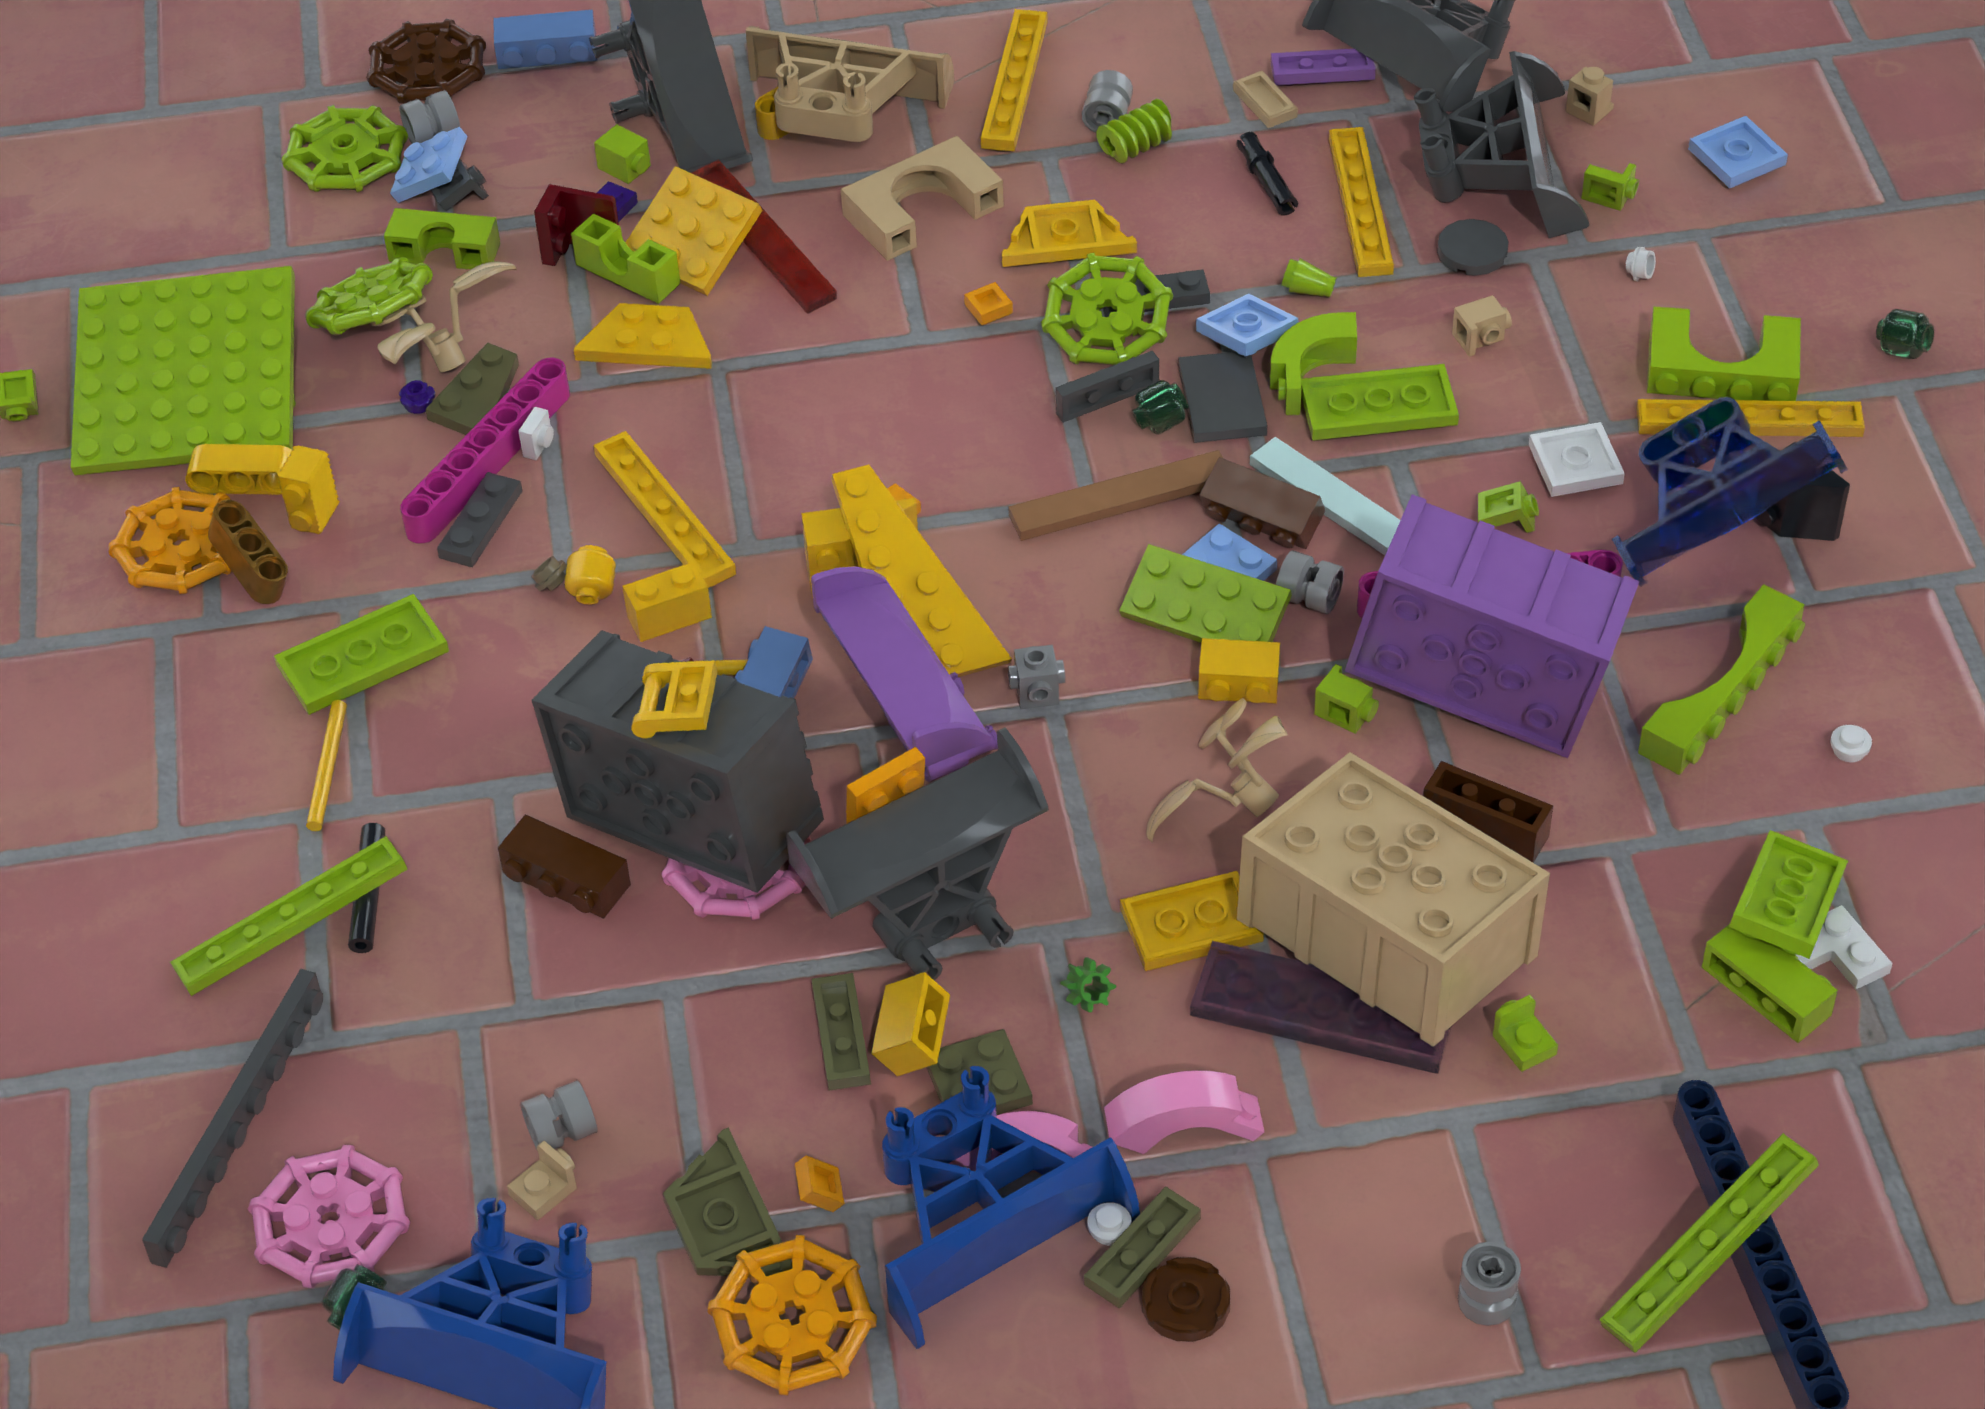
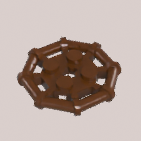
(426, 60)

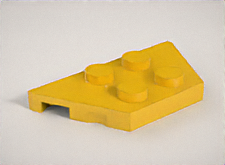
(1065, 233)
(646, 337)

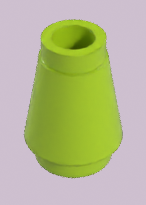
(1307, 279)

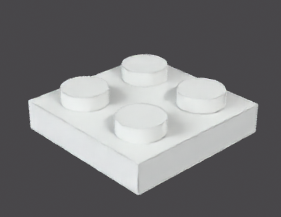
(1576, 459)

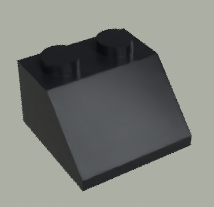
(1810, 511)

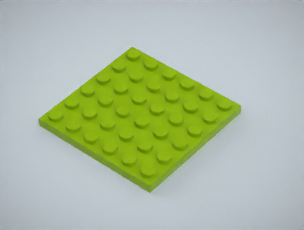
(182, 368)

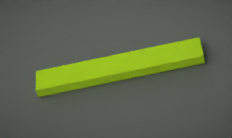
(288, 915)
(1708, 1242)

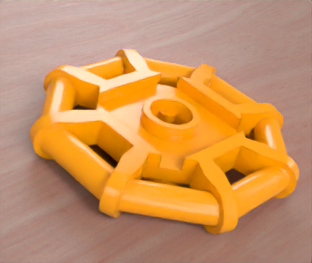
(170, 564)
(792, 1289)

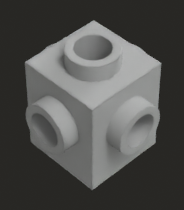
(1036, 676)

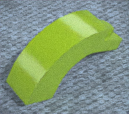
(1310, 344)

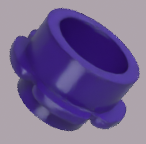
(416, 396)

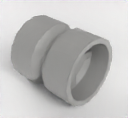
(1106, 99)
(429, 118)
(1314, 583)
(568, 1104)
(1489, 1283)

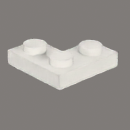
(1848, 949)

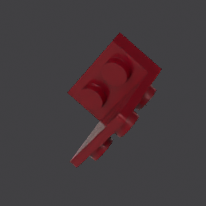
(562, 212)

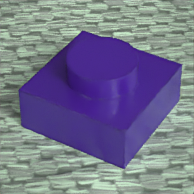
(625, 198)

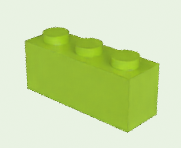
(1770, 981)

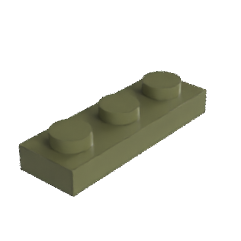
(841, 1031)
(1142, 1247)

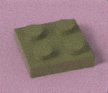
(994, 1055)

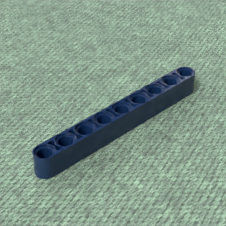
(1756, 1270)

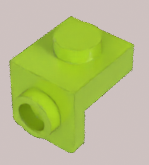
(18, 395)

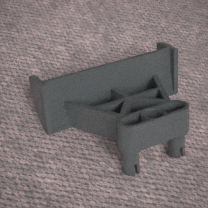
(1421, 40)
(677, 81)
(1482, 162)
(927, 856)

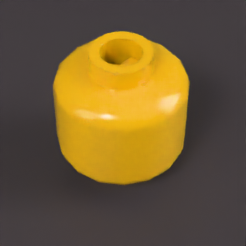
(590, 574)

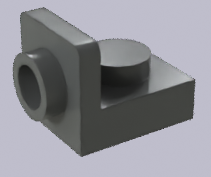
(462, 183)

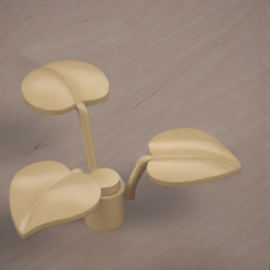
(441, 344)
(1248, 786)

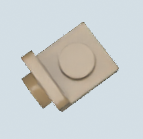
(544, 1182)

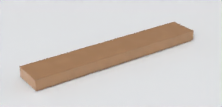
(1112, 496)

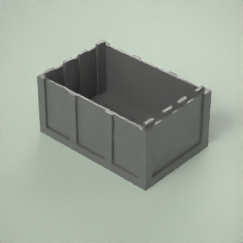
(694, 795)

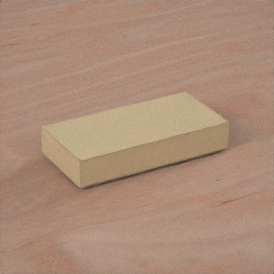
(1265, 99)

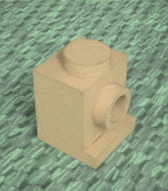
(1593, 87)
(1480, 323)

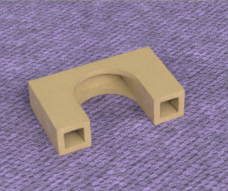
(944, 168)

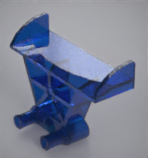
(1727, 496)

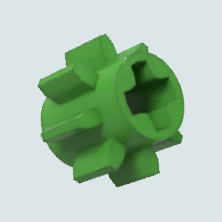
(1093, 993)

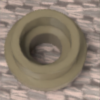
(549, 574)

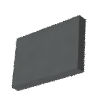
(1222, 396)

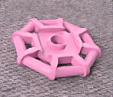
(708, 902)
(324, 1195)

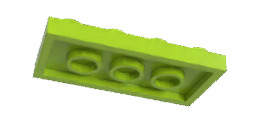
(1379, 402)
(1202, 599)
(361, 653)
(1788, 894)

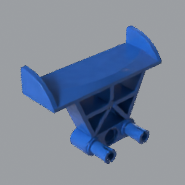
(1005, 1224)
(473, 1340)

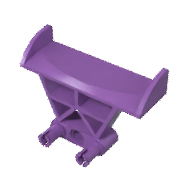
(901, 669)

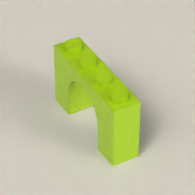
(1682, 371)

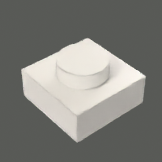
(536, 433)

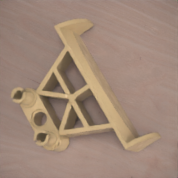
(838, 84)

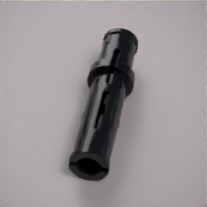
(1263, 166)

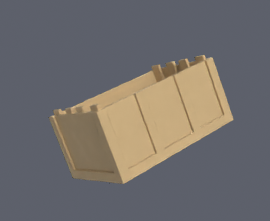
(1391, 895)

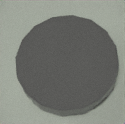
(1473, 246)

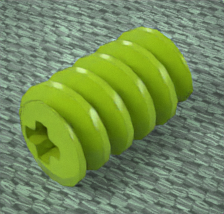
(1136, 131)

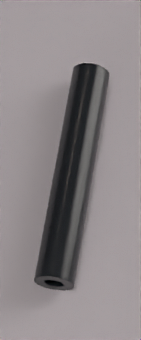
(365, 908)

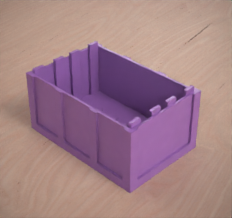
(1490, 626)

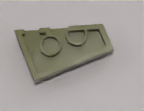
(474, 389)

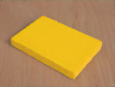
(1185, 919)

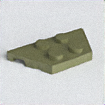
(721, 1211)

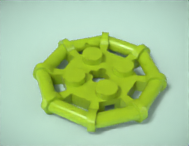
(362, 148)
(1101, 293)
(369, 295)

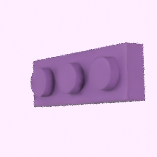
(1321, 67)

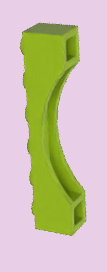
(1683, 726)

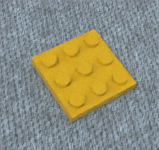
(697, 223)

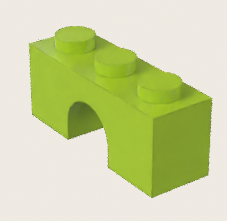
(419, 232)
(647, 271)

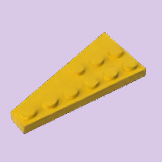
(894, 548)

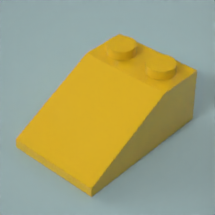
(828, 539)

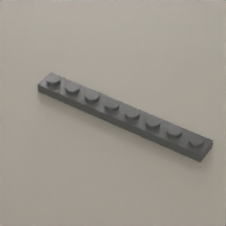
(230, 1123)

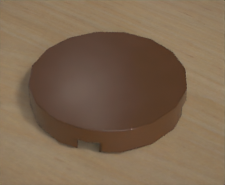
(1185, 1299)

